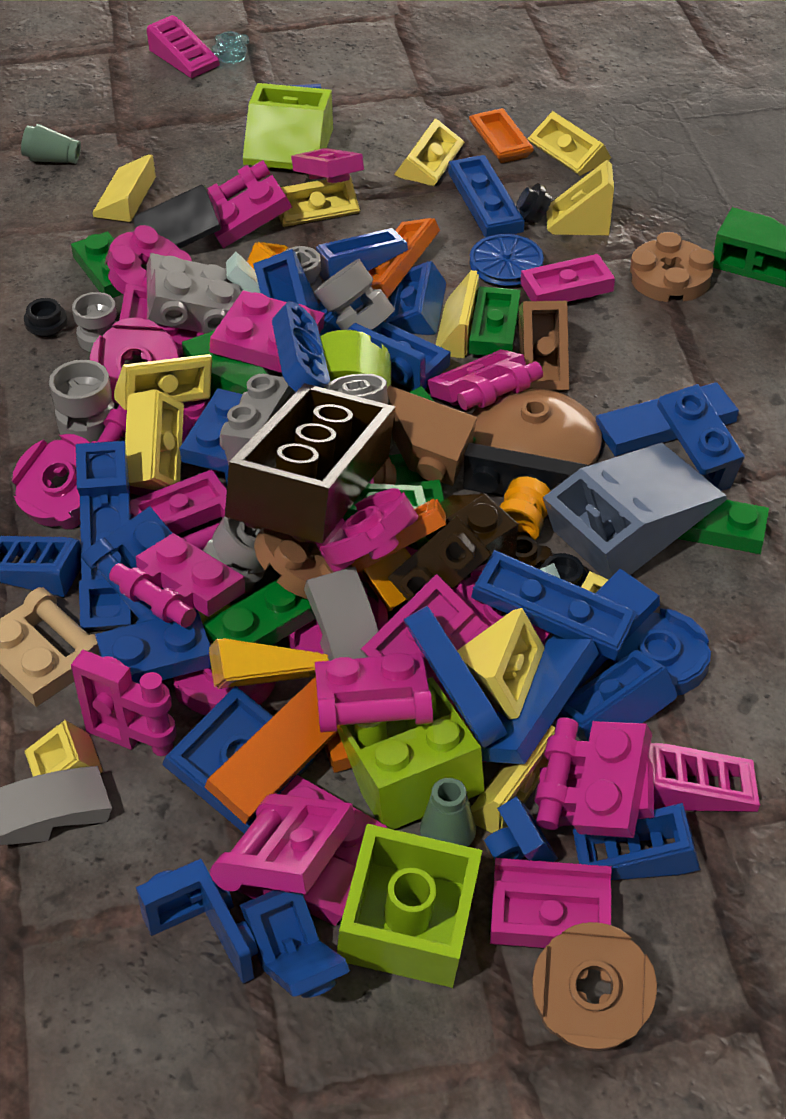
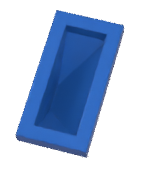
(285, 280)

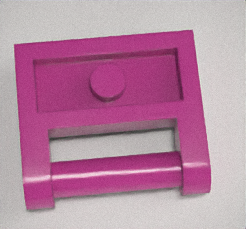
(187, 506)
(372, 690)
(285, 844)

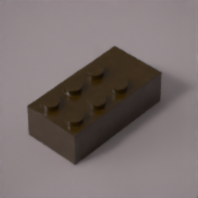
(309, 463)

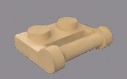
(32, 660)

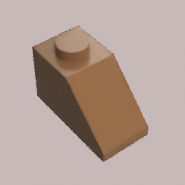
(545, 340)
(430, 435)

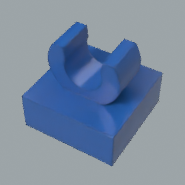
(521, 836)

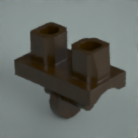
(449, 554)

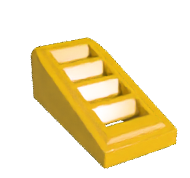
(253, 663)

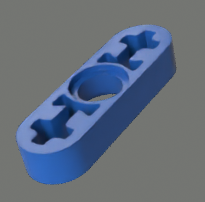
(299, 347)
(455, 677)

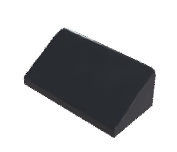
(183, 217)

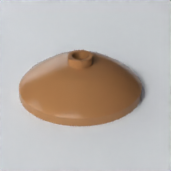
(541, 425)

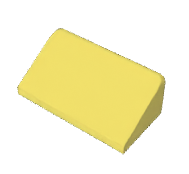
(569, 144)
(430, 155)
(126, 190)
(319, 201)
(458, 317)
(180, 378)
(153, 439)
(507, 783)

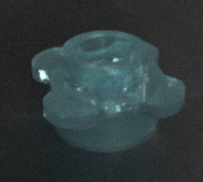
(230, 47)

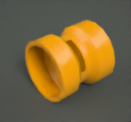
(526, 505)

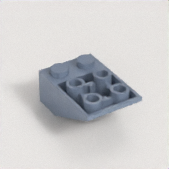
(630, 507)

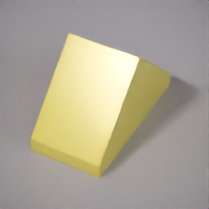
(585, 205)
(505, 661)

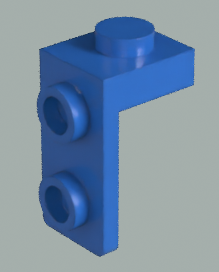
(188, 892)
(290, 944)

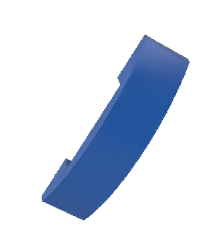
(103, 509)

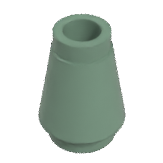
(49, 145)
(449, 814)

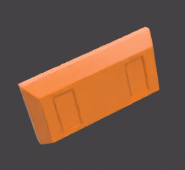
(501, 135)

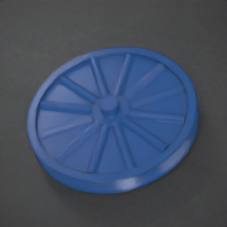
(503, 257)

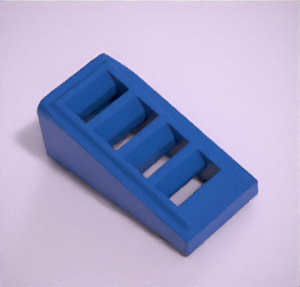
(369, 248)
(55, 565)
(660, 860)

